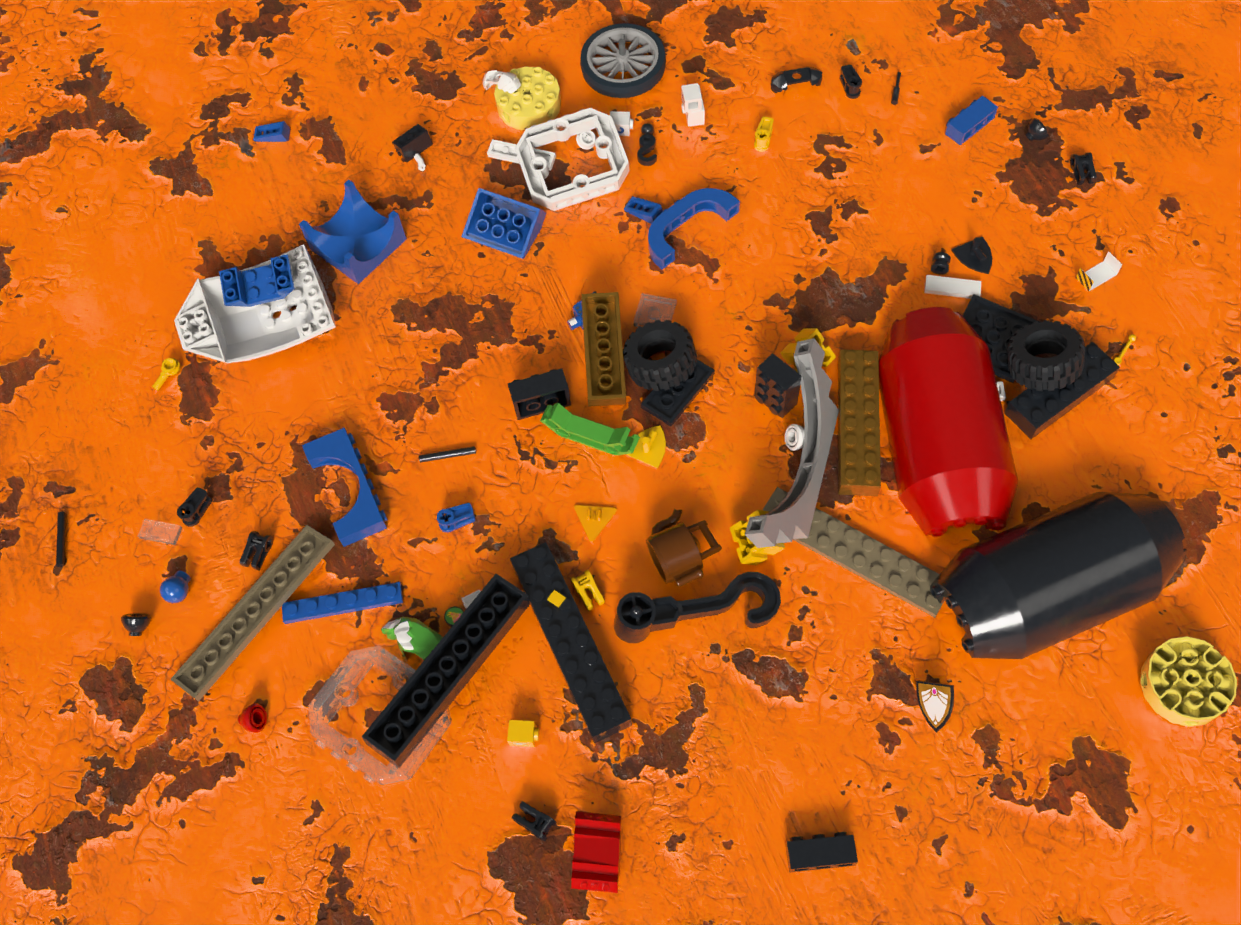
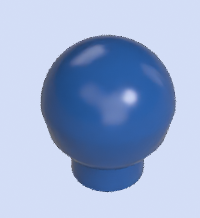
(175, 588)

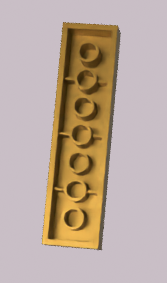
(858, 423)

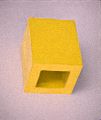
(522, 733)

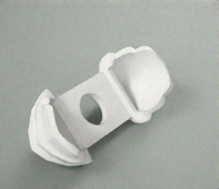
(507, 81)

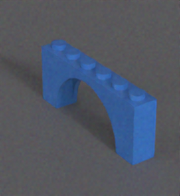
(365, 516)

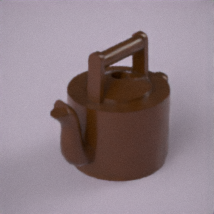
(678, 551)

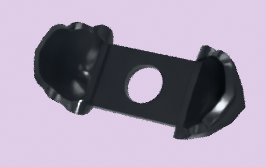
(782, 79)

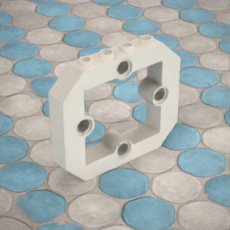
(550, 132)

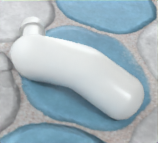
(421, 165)

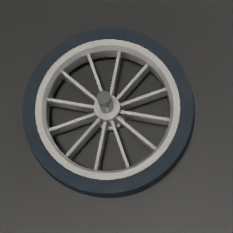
(623, 60)

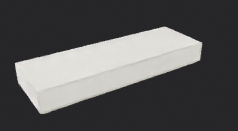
(952, 286)

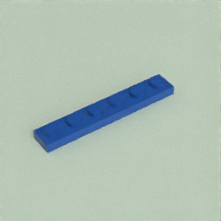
(342, 603)

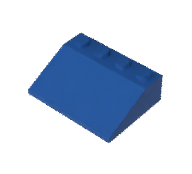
(503, 223)

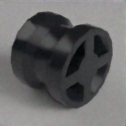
(940, 263)

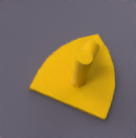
(650, 446)

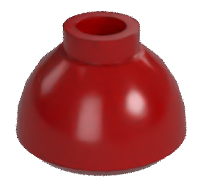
(253, 718)

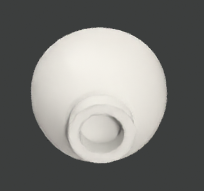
(794, 437)

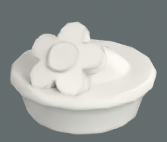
(586, 139)

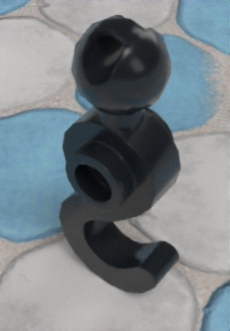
(647, 143)

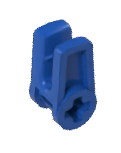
(457, 516)

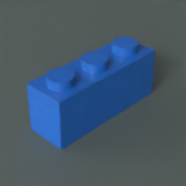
(971, 120)

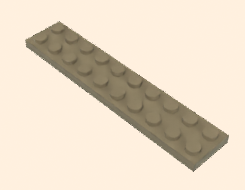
(867, 558)
(252, 612)

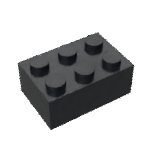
(777, 386)
(535, 393)

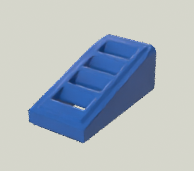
(277, 132)
(654, 209)

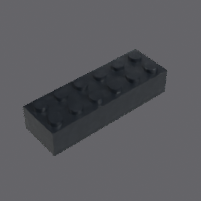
(1037, 410)

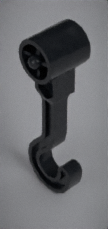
(640, 614)

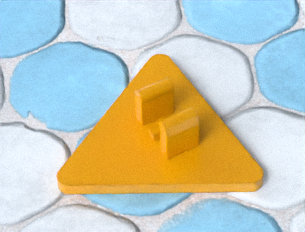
(594, 519)

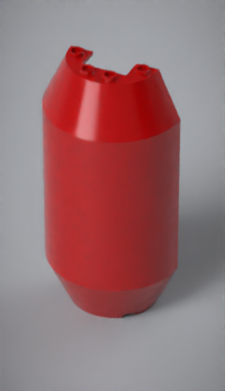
(945, 423)

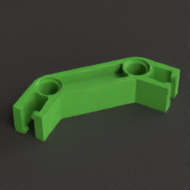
(589, 432)

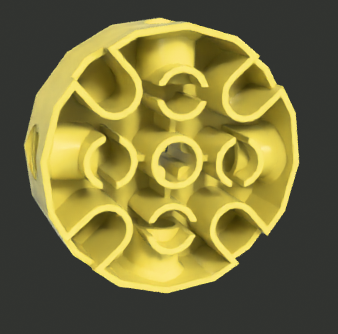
(533, 102)
(1188, 681)

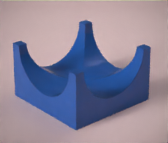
(355, 237)

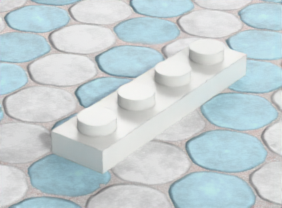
(507, 152)

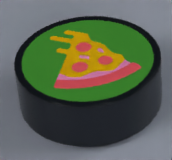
(452, 615)

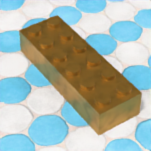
(603, 349)

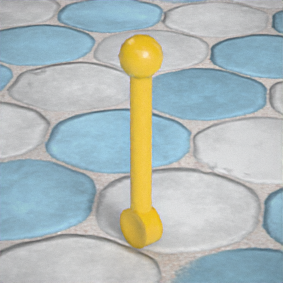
(1118, 360)

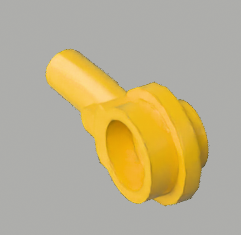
(169, 367)

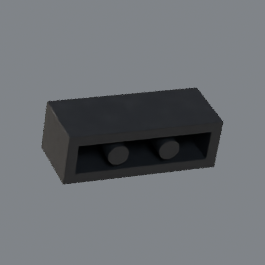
(821, 852)

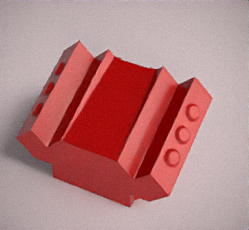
(596, 852)

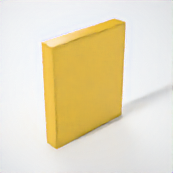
(556, 598)

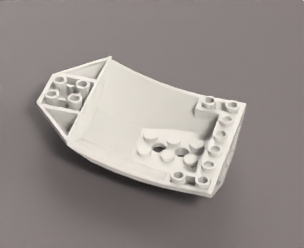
(252, 332)

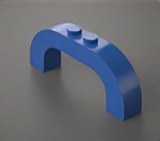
(697, 201)

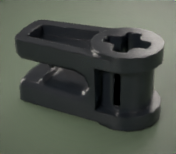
(850, 81)
(1082, 164)
(194, 506)
(259, 544)
(540, 826)

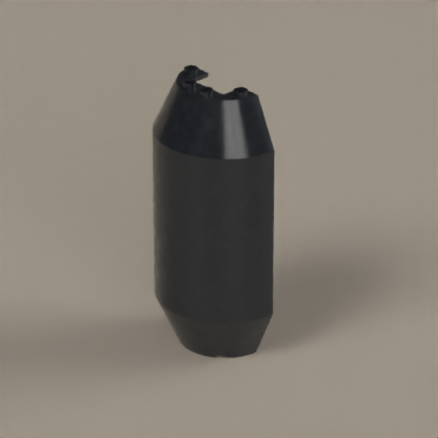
(1061, 573)

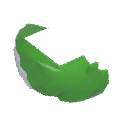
(412, 636)

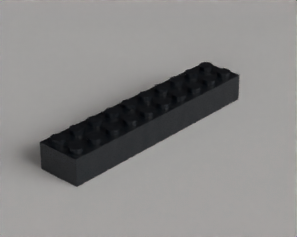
(571, 644)
(446, 671)

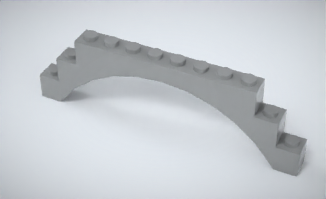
(795, 513)

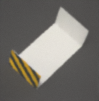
(1099, 273)

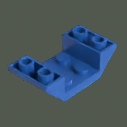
(257, 284)

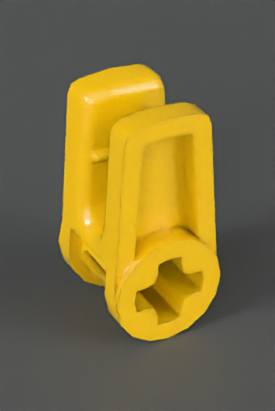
(763, 134)
(582, 584)

